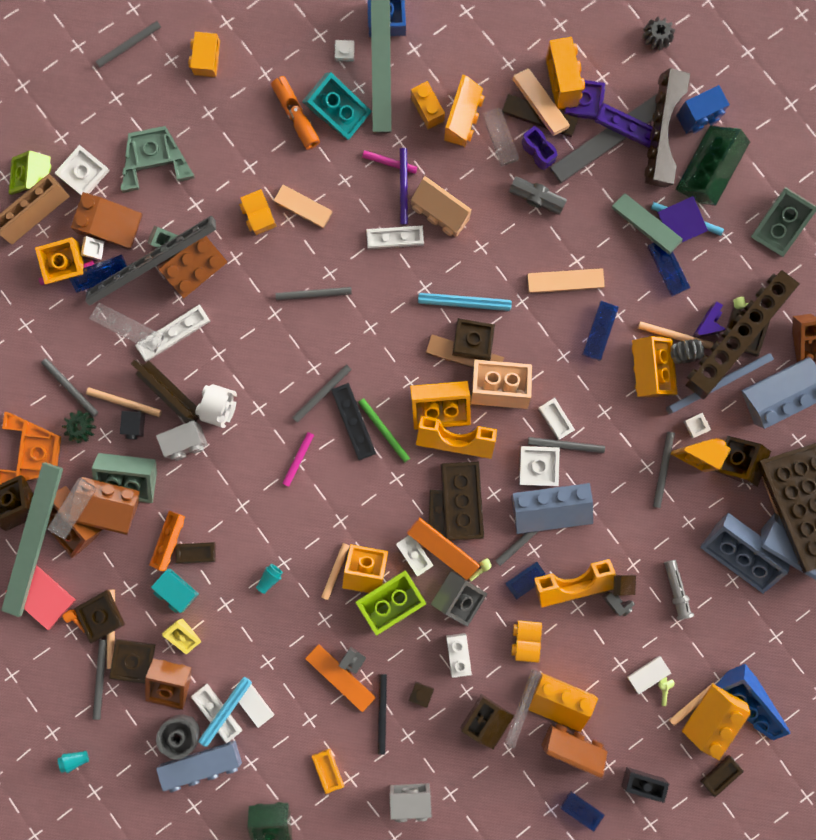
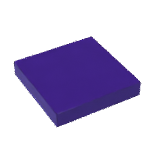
(591, 101)
(684, 219)

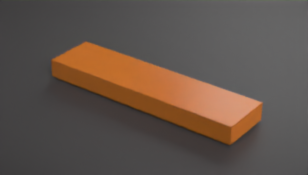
(443, 549)
(340, 678)

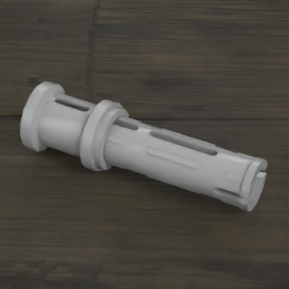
(680, 598)

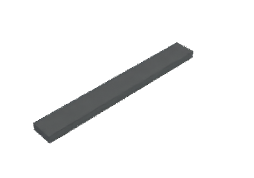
(599, 144)
(150, 260)

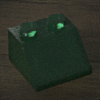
(269, 822)

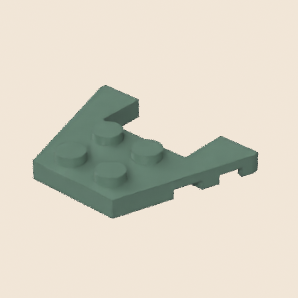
(152, 149)

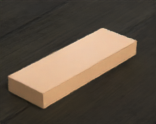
(303, 206)

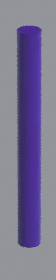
(403, 187)

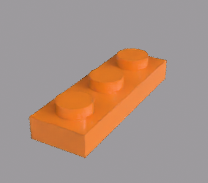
(167, 541)

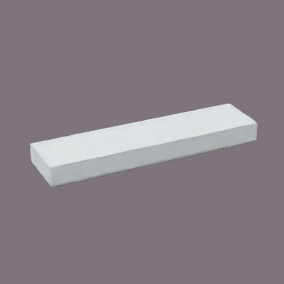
(177, 331)

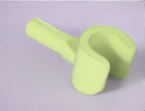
(739, 303)
(485, 566)
(665, 686)

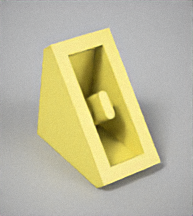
(182, 636)

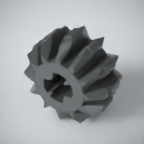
(658, 40)
(687, 351)

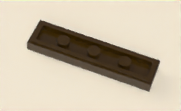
(522, 110)

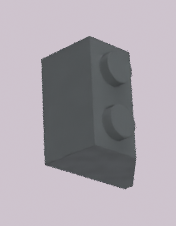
(459, 599)

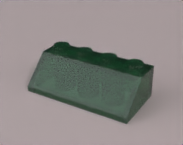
(713, 164)

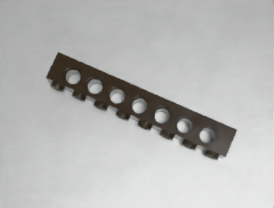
(784, 286)

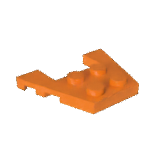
(36, 448)

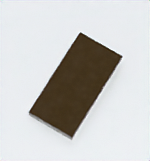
(462, 500)

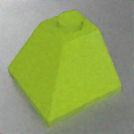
(28, 170)

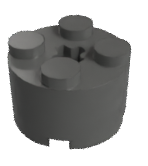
(172, 746)

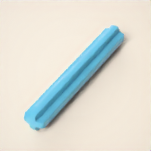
(225, 711)

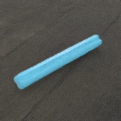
(464, 301)

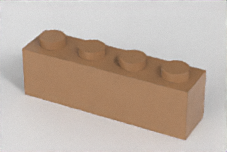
(31, 208)

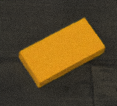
(327, 771)

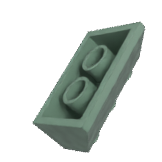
(128, 473)

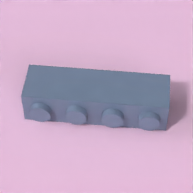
(198, 766)

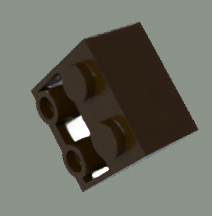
(486, 722)

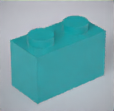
(174, 591)

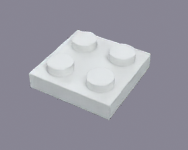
(82, 171)
(539, 466)

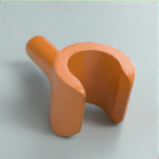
(71, 615)

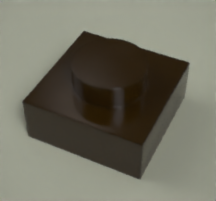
(421, 694)

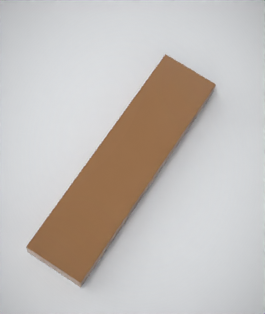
(443, 349)

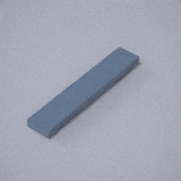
(724, 381)

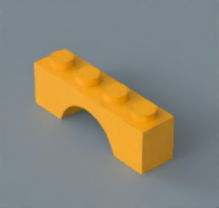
(476, 443)
(595, 580)

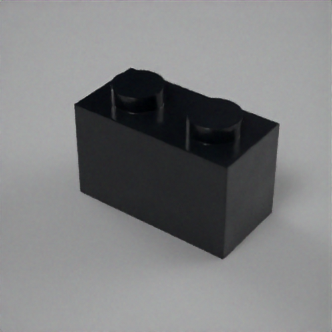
(645, 785)

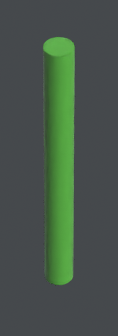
(383, 429)

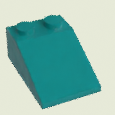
(337, 105)

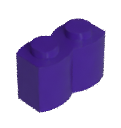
(537, 146)

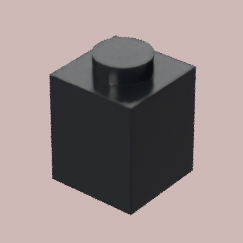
(132, 424)

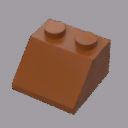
(167, 683)

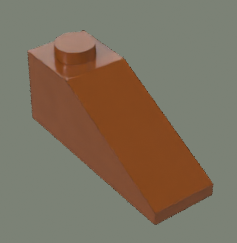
(804, 336)

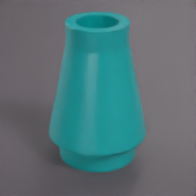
(269, 578)
(71, 761)

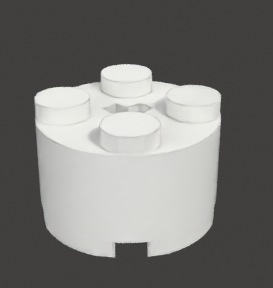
(216, 405)

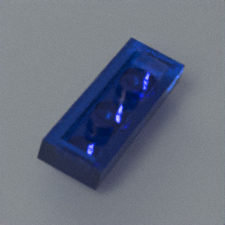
(669, 270)
(97, 273)
(600, 330)

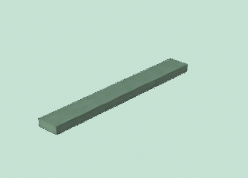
(381, 65)
(32, 539)

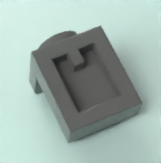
(615, 604)
(352, 660)

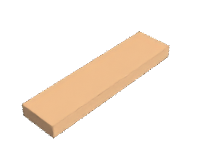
(541, 102)
(565, 280)

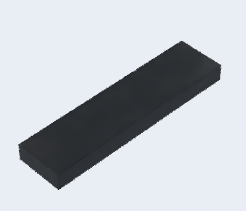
(353, 421)

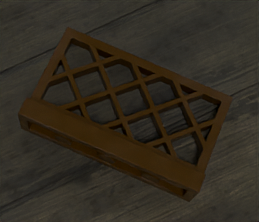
(166, 390)

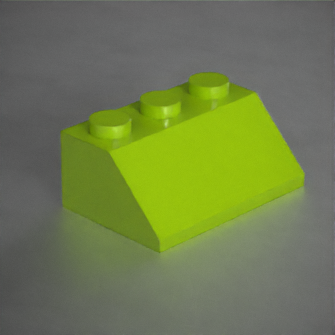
(391, 602)

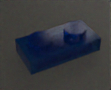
(524, 580)
(582, 811)

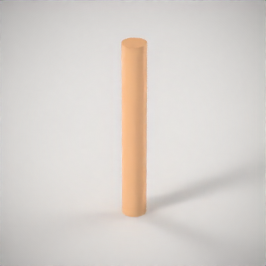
(335, 571)
(688, 708)

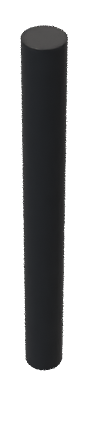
(382, 714)

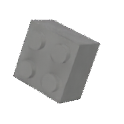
(182, 440)
(410, 802)

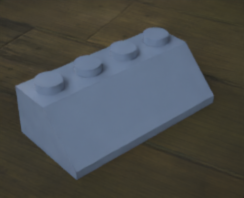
(782, 393)
(552, 508)
(777, 542)
(742, 553)

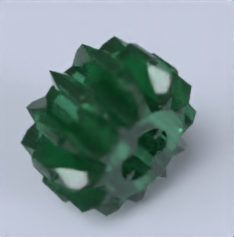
(72, 429)

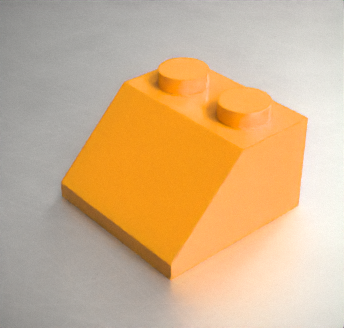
(60, 260)
(364, 569)

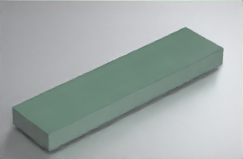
(647, 223)

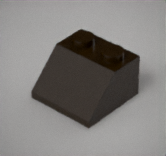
(743, 460)
(14, 502)

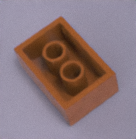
(192, 266)

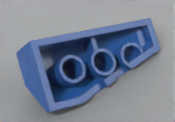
(764, 715)

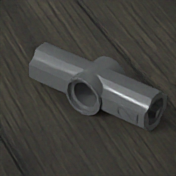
(537, 195)

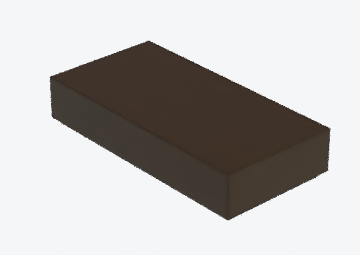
(196, 552)
(624, 585)
(722, 776)

